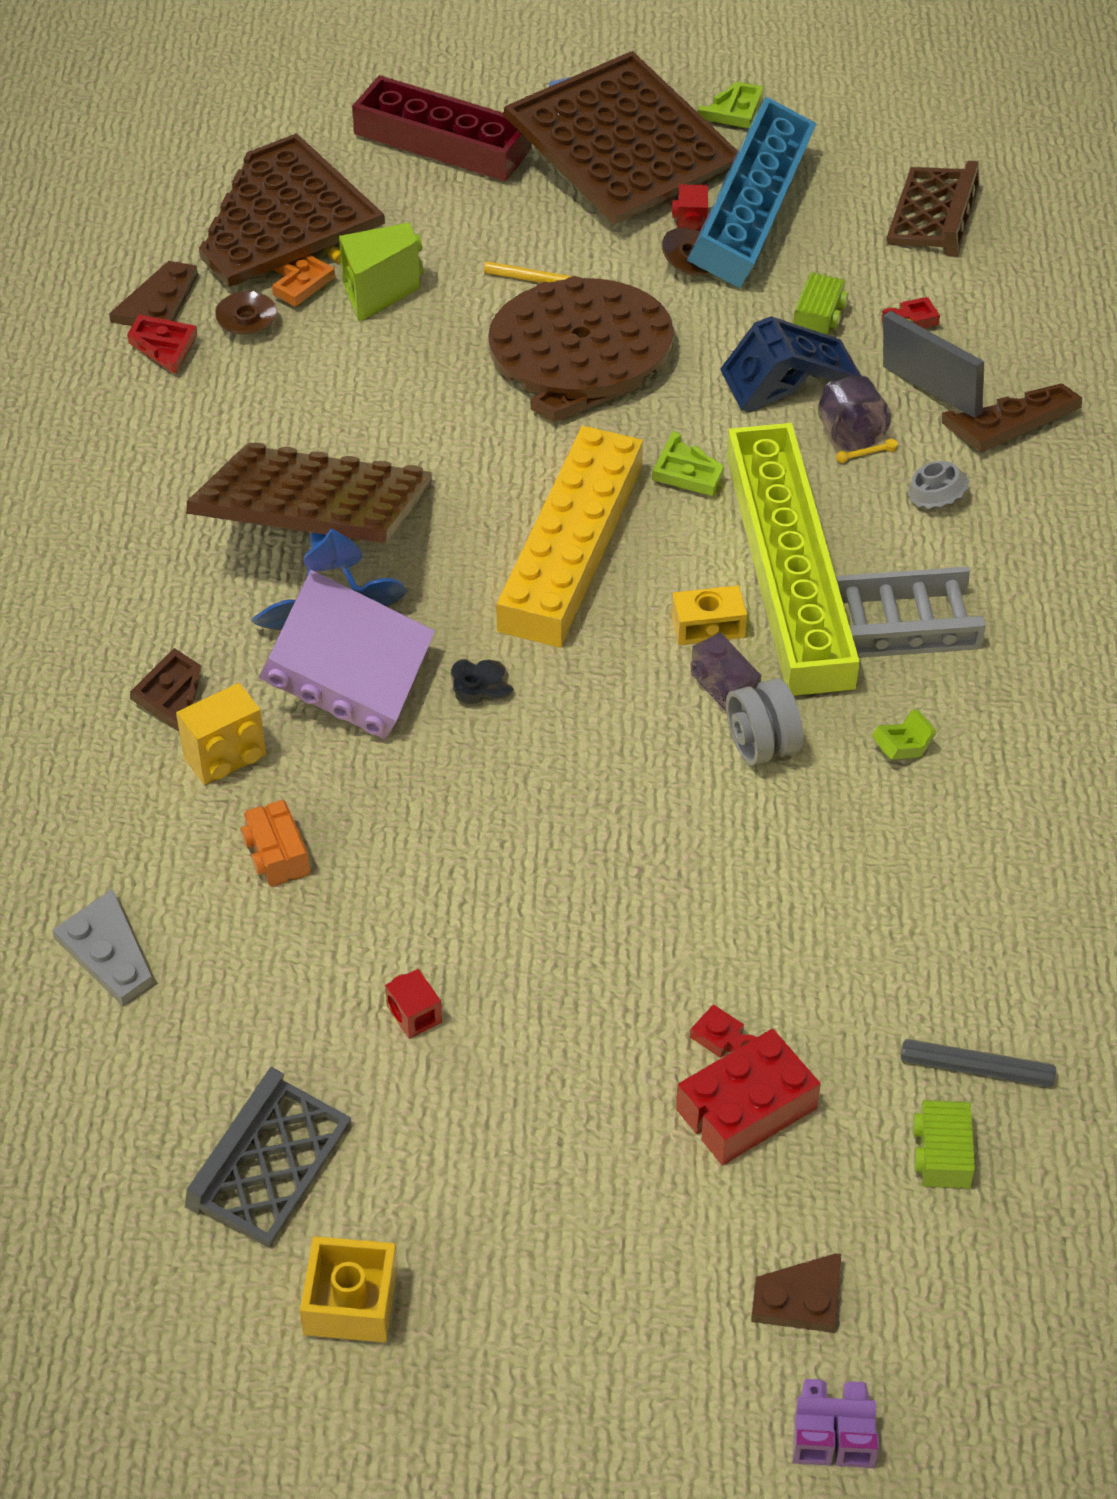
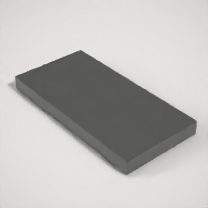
(933, 364)

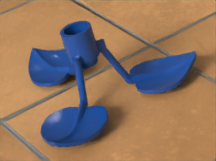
(329, 553)

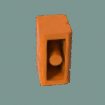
(276, 843)

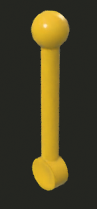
(890, 446)

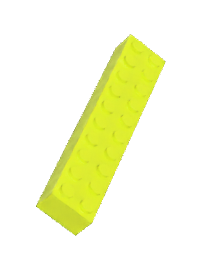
(791, 560)

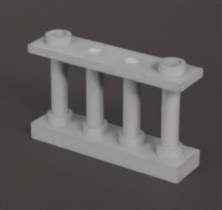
(911, 637)

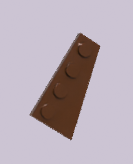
(1013, 416)

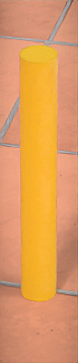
(522, 273)

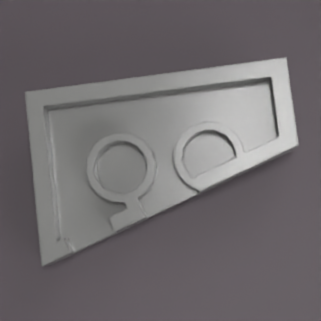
(106, 948)

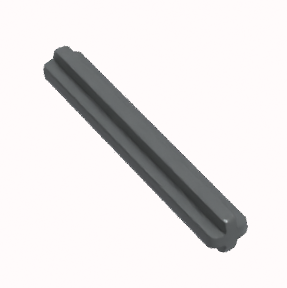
(978, 1062)

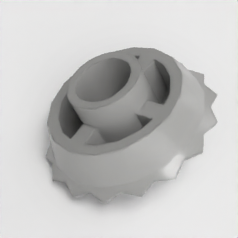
(937, 484)

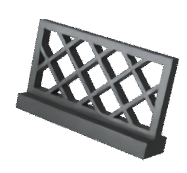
(234, 1148)

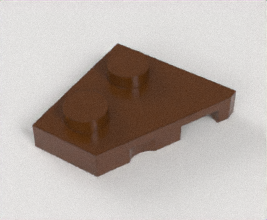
(168, 687)

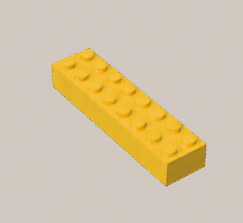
(569, 537)

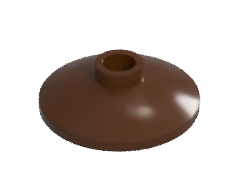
(677, 248)
(245, 312)

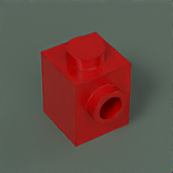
(691, 206)

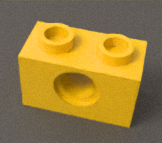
(708, 612)

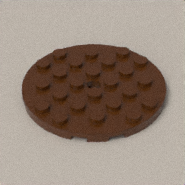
(621, 330)

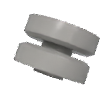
(764, 721)

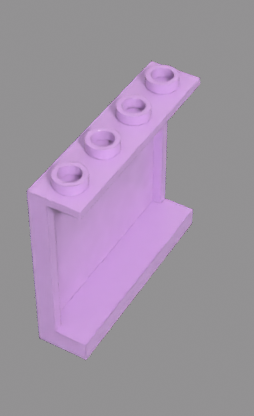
(347, 655)

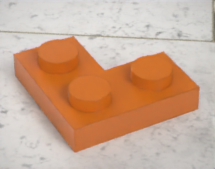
(302, 279)

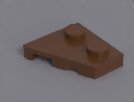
(799, 1295)

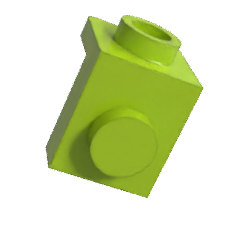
(905, 739)

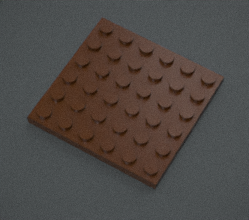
(622, 136)
(311, 492)

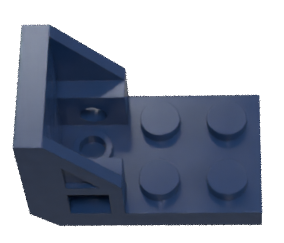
(762, 360)

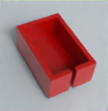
(747, 1096)

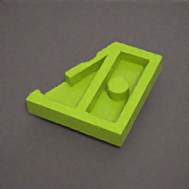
(735, 105)
(687, 467)

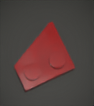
(162, 340)

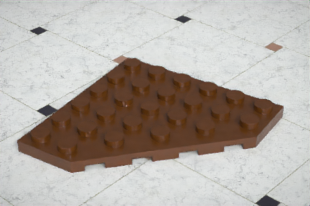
(281, 210)

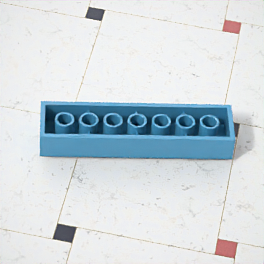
(752, 193)

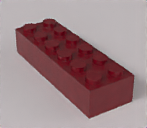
(439, 127)

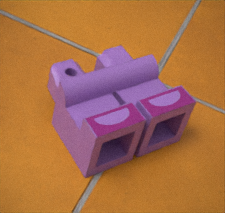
(850, 1417)

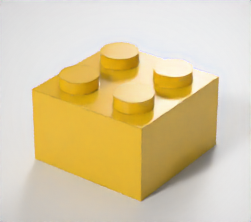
(221, 733)
(349, 1289)

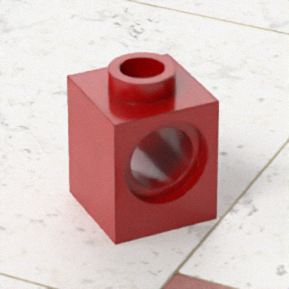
(413, 1003)

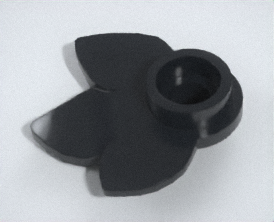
(479, 680)

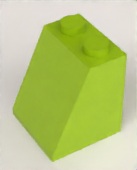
(380, 267)

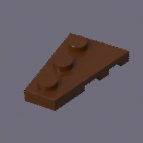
(159, 295)

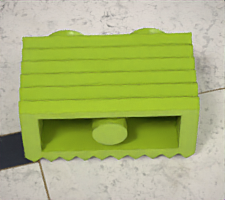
(821, 303)
(945, 1144)

